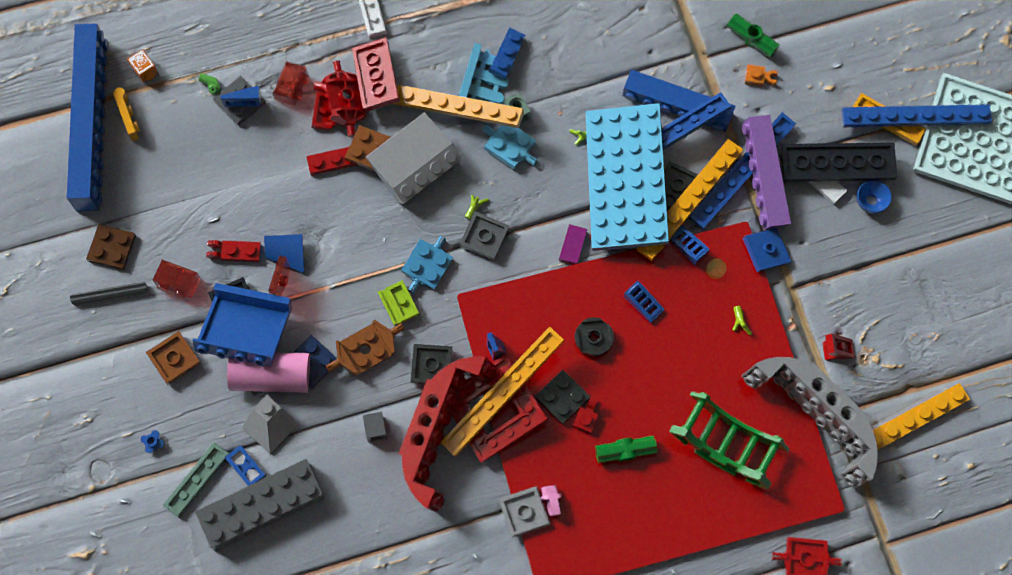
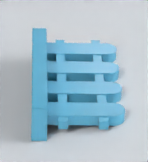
(484, 76)

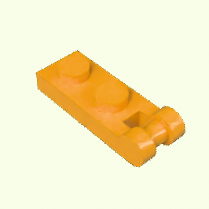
(126, 113)

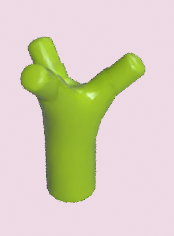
(582, 135)
(475, 204)
(740, 320)

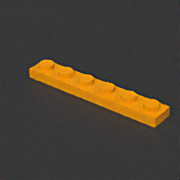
(920, 415)

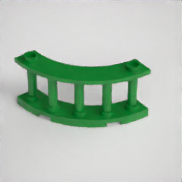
(718, 457)

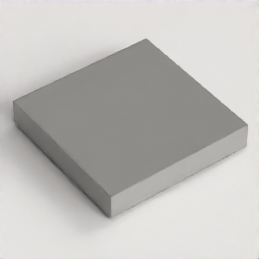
(524, 512)

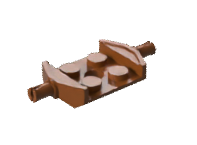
(376, 337)

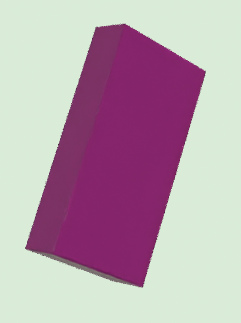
(572, 244)

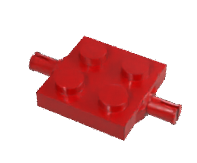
(806, 557)

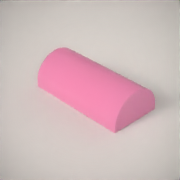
(287, 374)

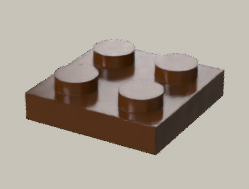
(111, 247)

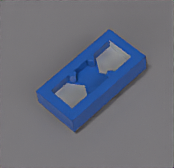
(245, 466)

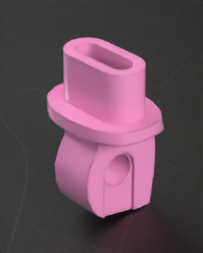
(551, 495)

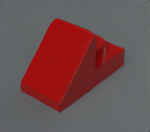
(838, 347)

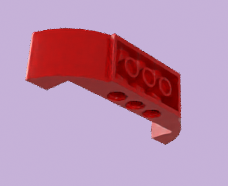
(443, 391)

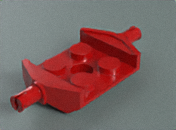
(344, 110)

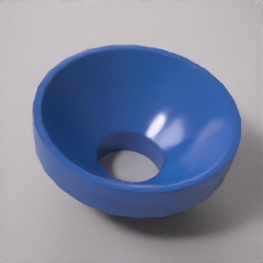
(879, 191)

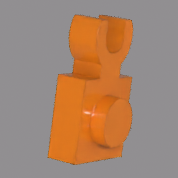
(757, 76)

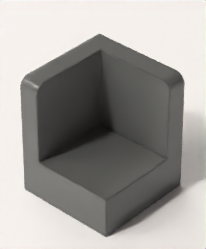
(374, 426)

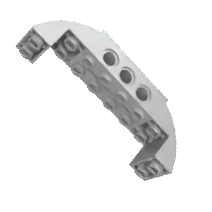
(828, 408)

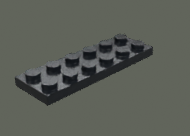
(838, 162)

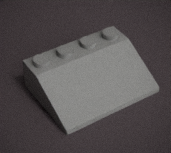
(413, 158)

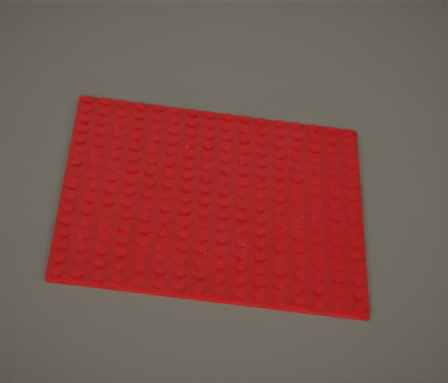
(672, 500)

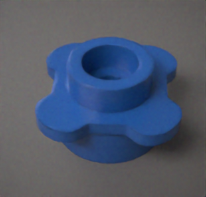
(150, 447)

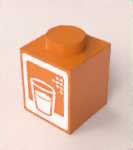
(142, 66)

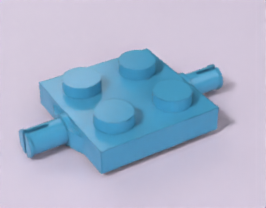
(427, 264)

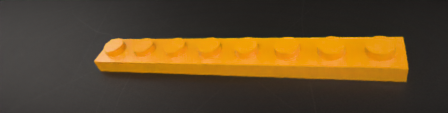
(460, 106)
(696, 193)
(502, 391)

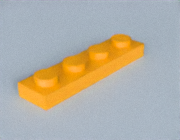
(909, 133)

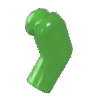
(212, 82)

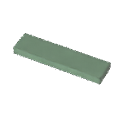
(196, 480)

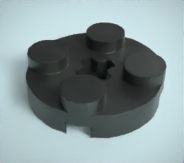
(601, 329)

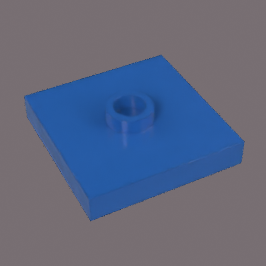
(766, 250)

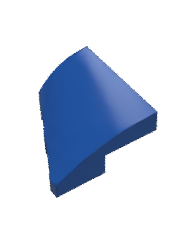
(287, 246)

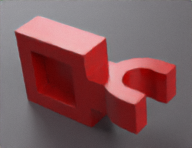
(586, 417)

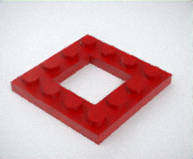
(530, 414)

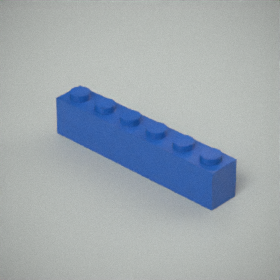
(670, 96)

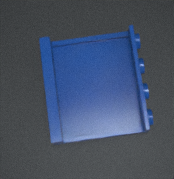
(244, 325)

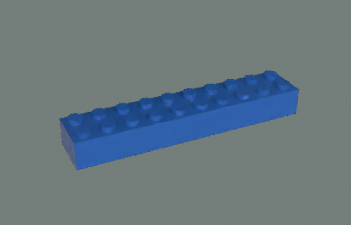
(87, 118)

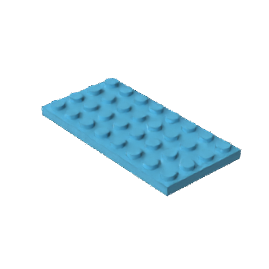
(626, 177)

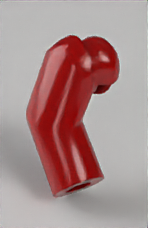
(318, 86)

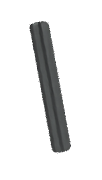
(108, 293)

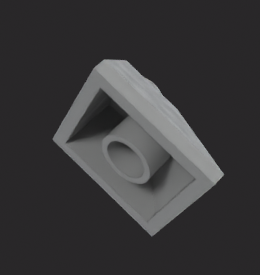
(269, 424)

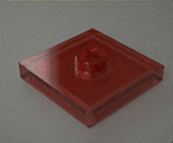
(280, 277)

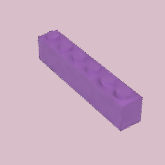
(766, 172)

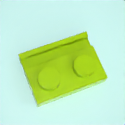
(398, 303)

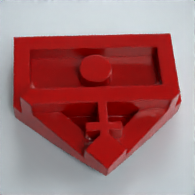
(321, 113)

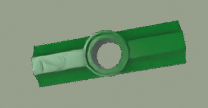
(744, 29)
(626, 449)

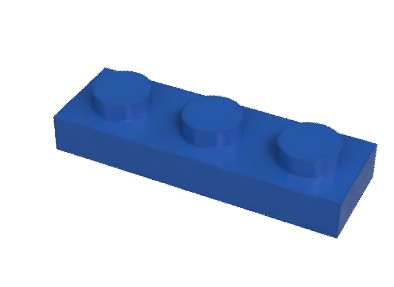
(507, 53)

